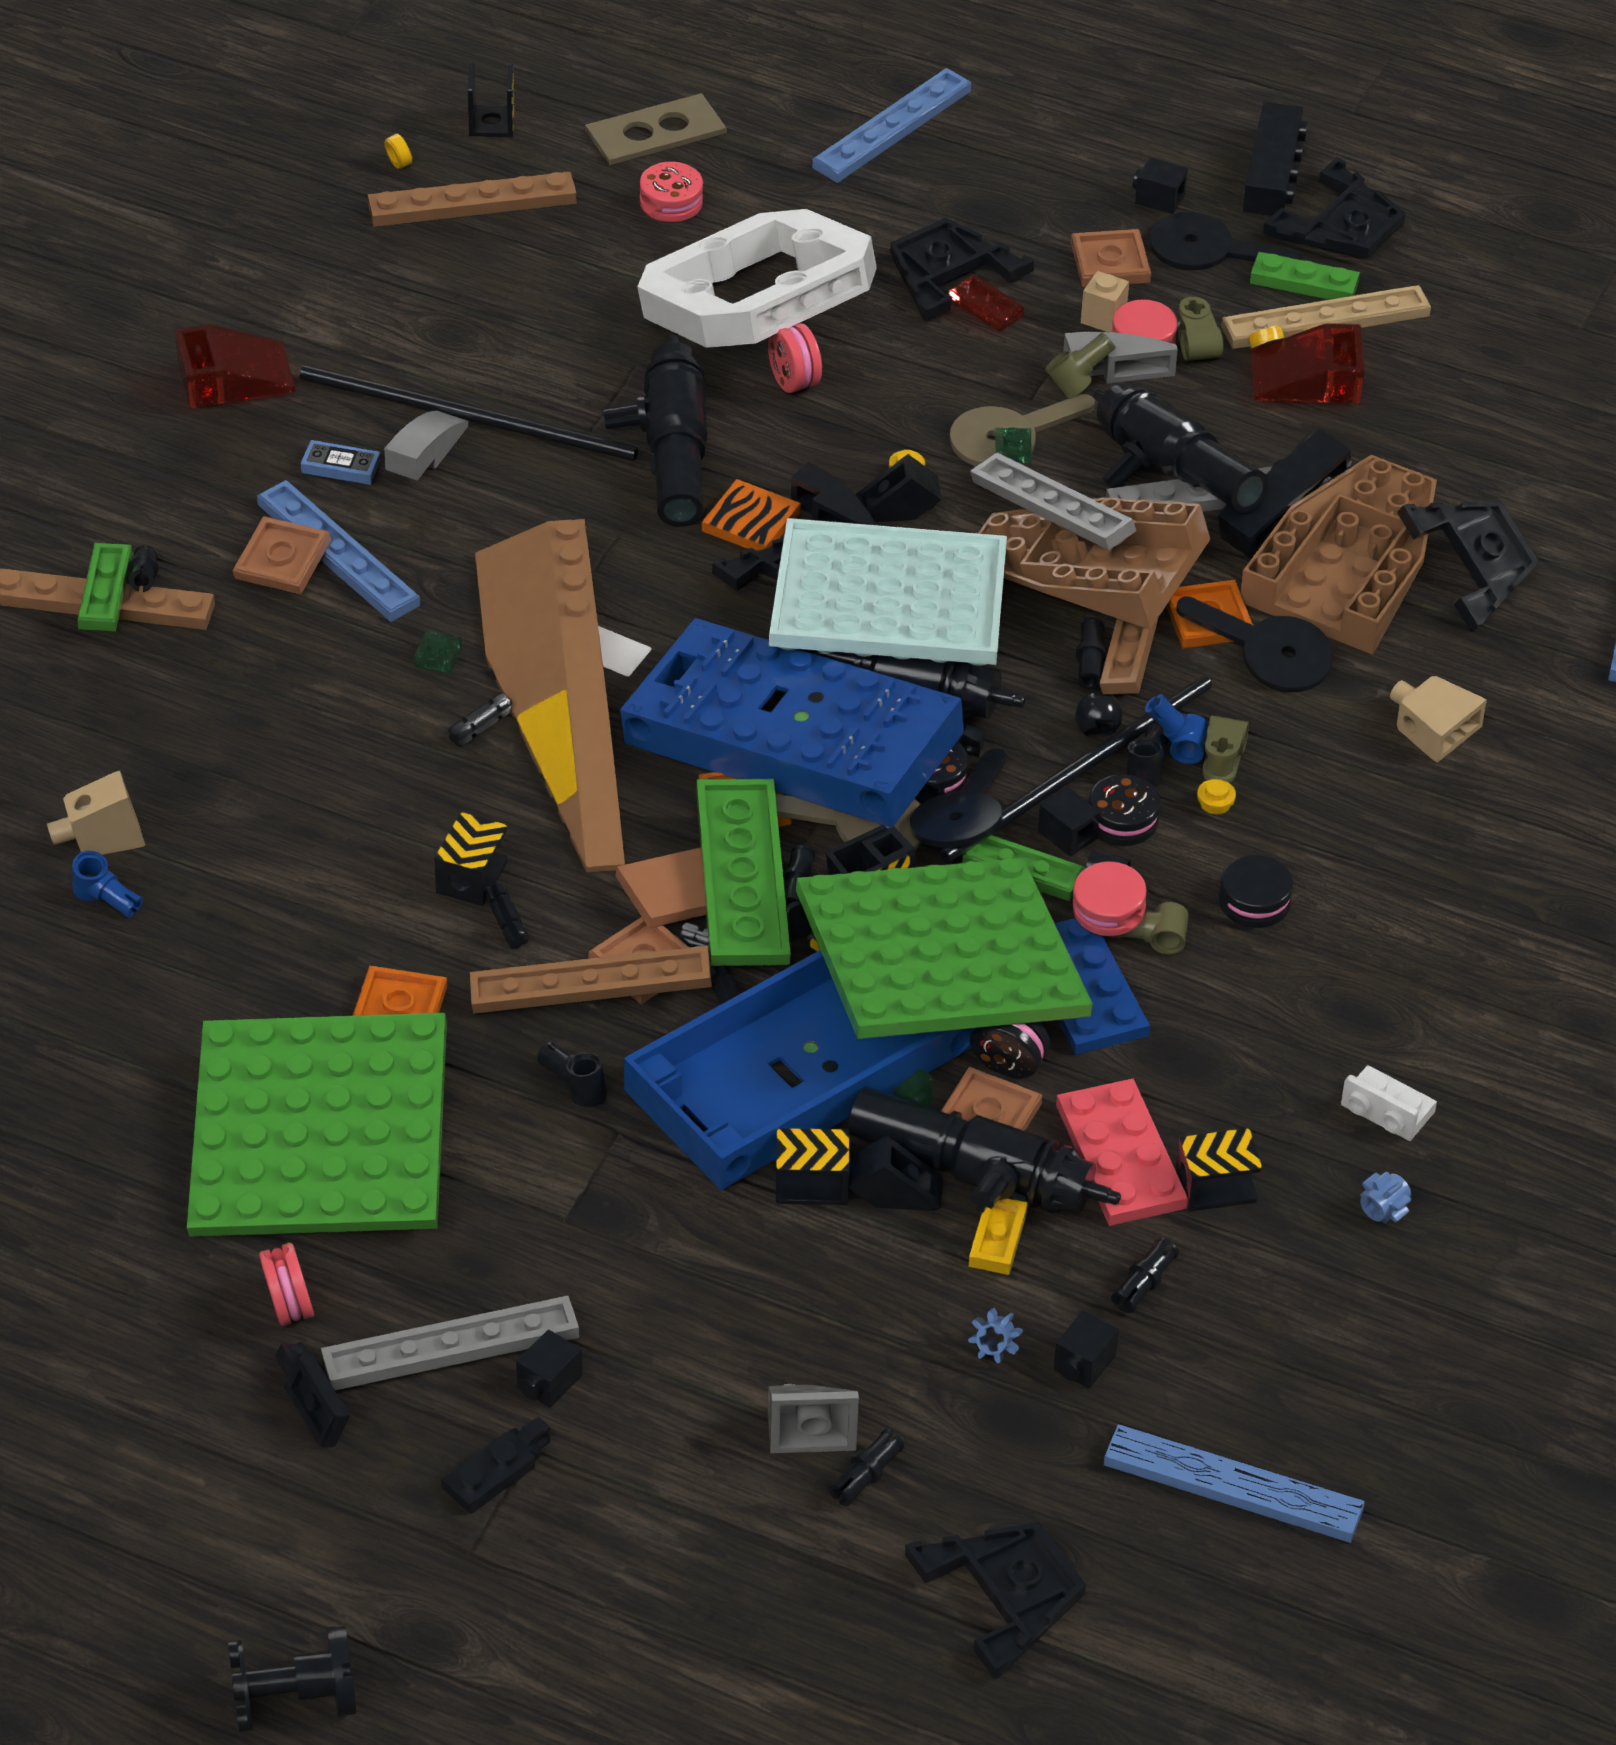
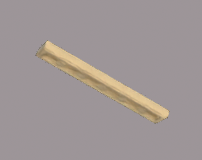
(1361, 309)

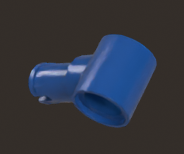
(1184, 730)
(103, 885)

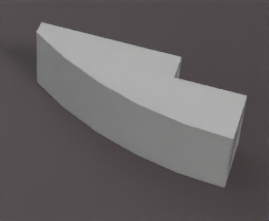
(1132, 359)
(423, 443)

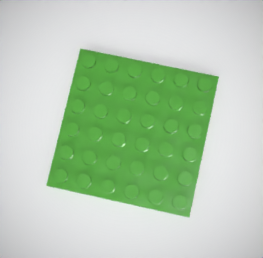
(942, 948)
(318, 1125)

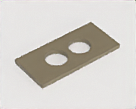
(616, 147)

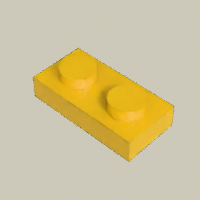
(998, 1236)

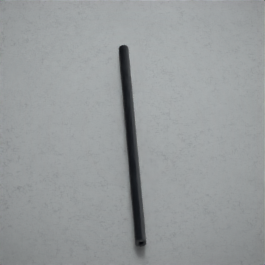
(469, 413)
(1083, 764)

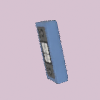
(340, 462)

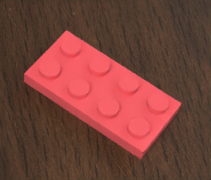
(1118, 1134)

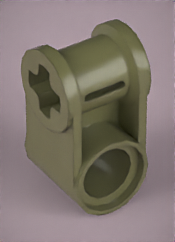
(1198, 331)
(1224, 747)

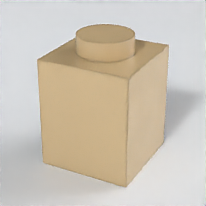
(1101, 300)

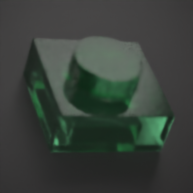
(1014, 443)
(438, 651)
(916, 1088)

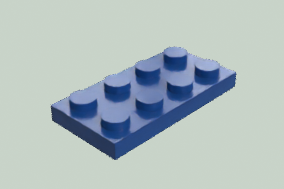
(1115, 1010)

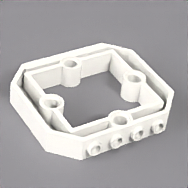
(831, 267)

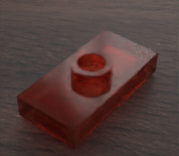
(986, 303)

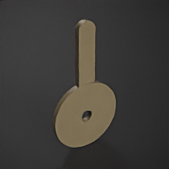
(973, 427)
(846, 825)

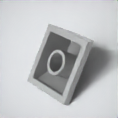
(812, 1418)

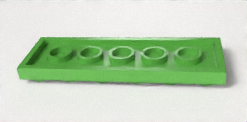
(742, 872)

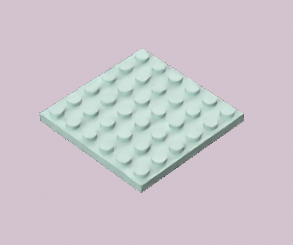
(889, 592)

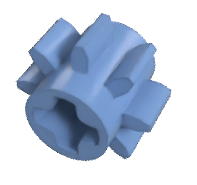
(1385, 1197)
(1001, 1325)

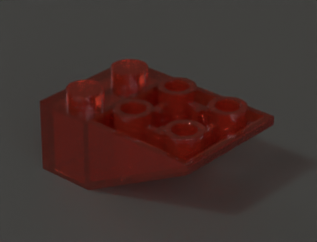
(230, 365)
(1311, 366)

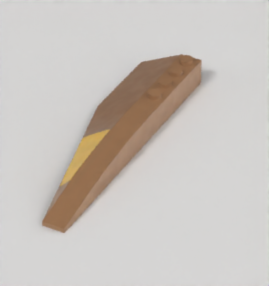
(550, 665)

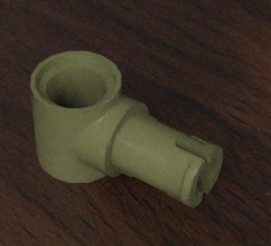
(1073, 370)
(1163, 928)

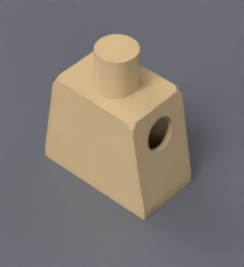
(1437, 715)
(99, 818)

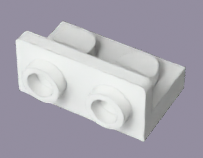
(1387, 1102)

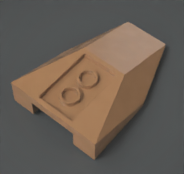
(1343, 554)
(1122, 582)

